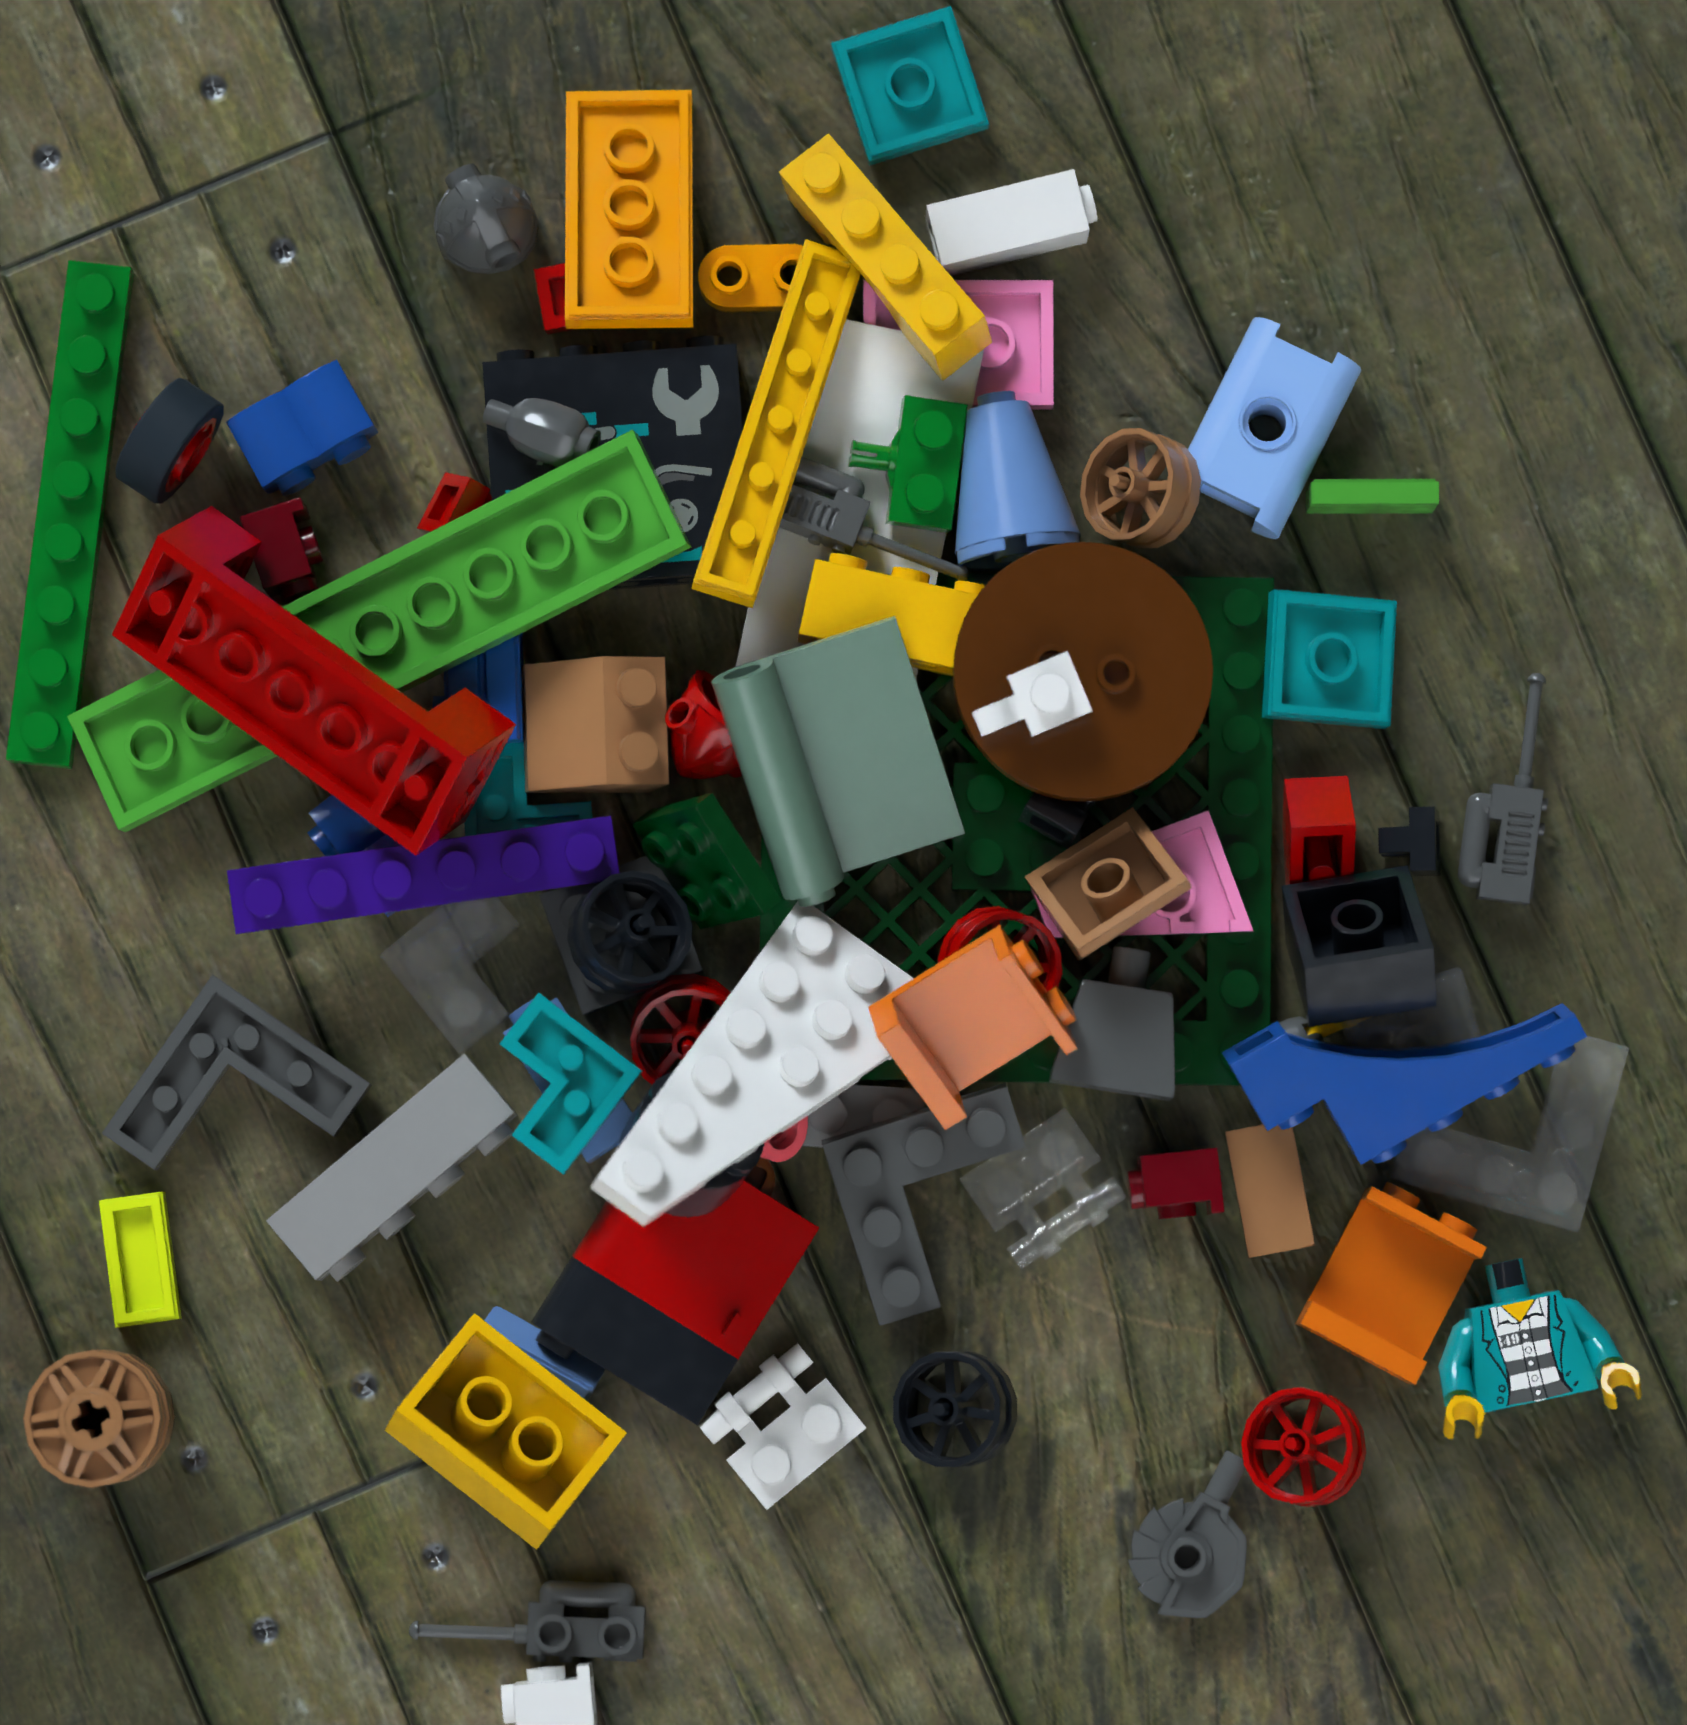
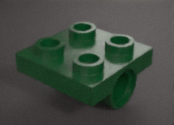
(706, 861)

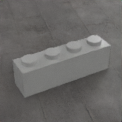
(392, 1169)

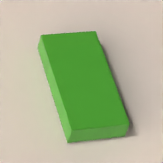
(1372, 496)

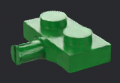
(919, 463)

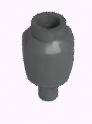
(543, 429)

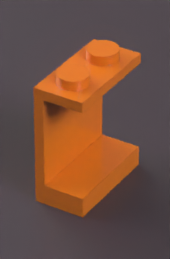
(969, 1019)
(1391, 1281)

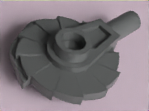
(1192, 1551)

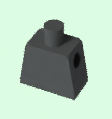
(1121, 1033)

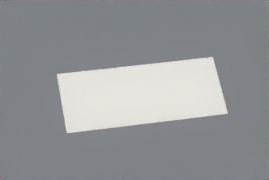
(862, 404)

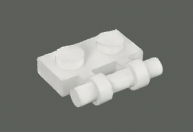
(796, 1440)

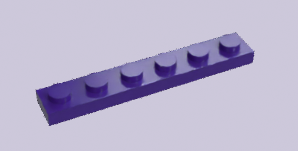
(440, 875)

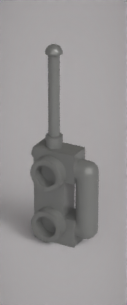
(840, 521)
(1517, 815)
(554, 1634)

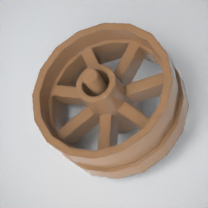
(1111, 487)

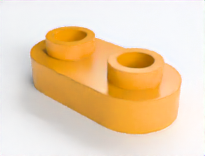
(760, 285)

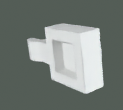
(1042, 696)

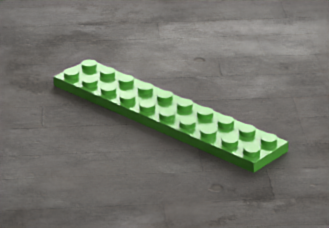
(406, 617)

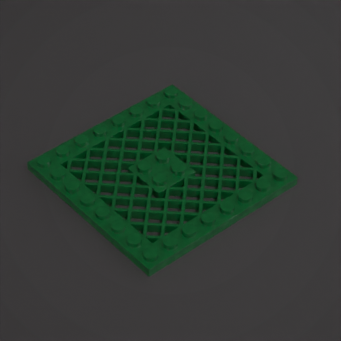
(1002, 850)

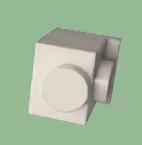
(551, 1697)

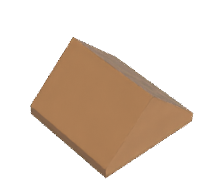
(1107, 883)

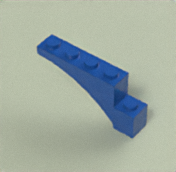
(1396, 1092)

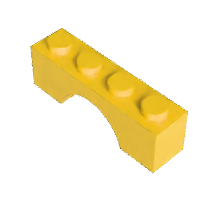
(888, 254)

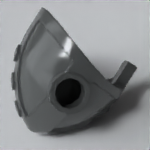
(484, 222)

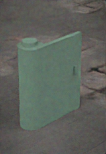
(837, 757)

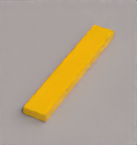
(777, 425)

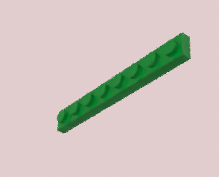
(70, 514)

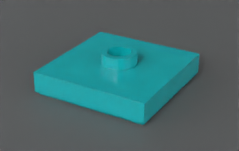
(909, 85)
(1329, 659)

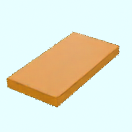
(629, 209)

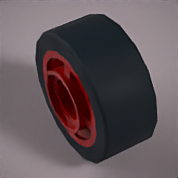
(169, 440)

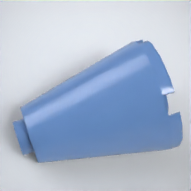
(1007, 487)

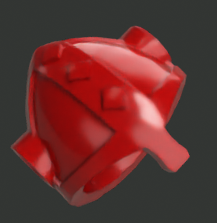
(699, 733)

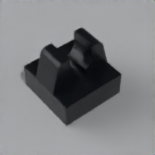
(1417, 841)

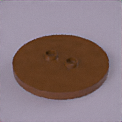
(1132, 647)

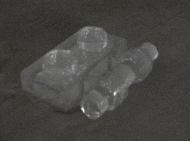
(1017, 1181)

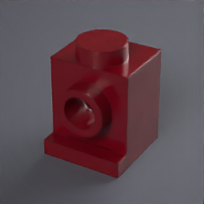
(286, 550)
(1176, 1183)

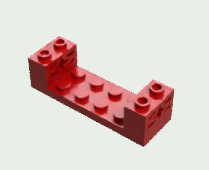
(301, 693)

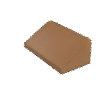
(1269, 1190)

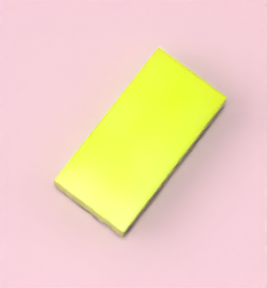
(140, 1259)

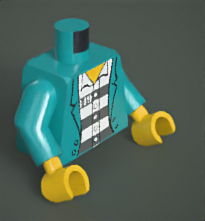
(1525, 1352)

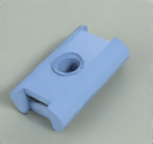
(1277, 382)

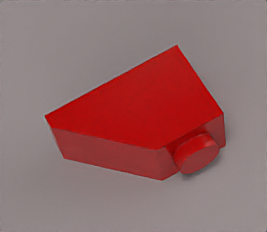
(1318, 828)

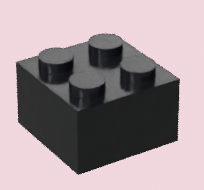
(1359, 946)

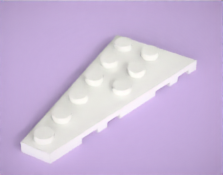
(765, 1061)

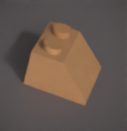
(595, 725)

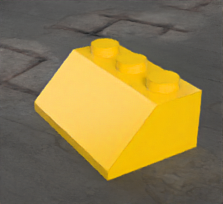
(505, 1431)

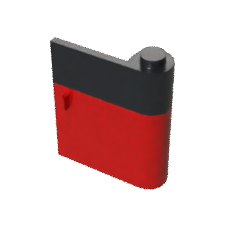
(675, 1296)

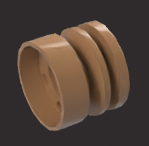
(133, 1434)

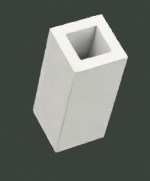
(1010, 222)

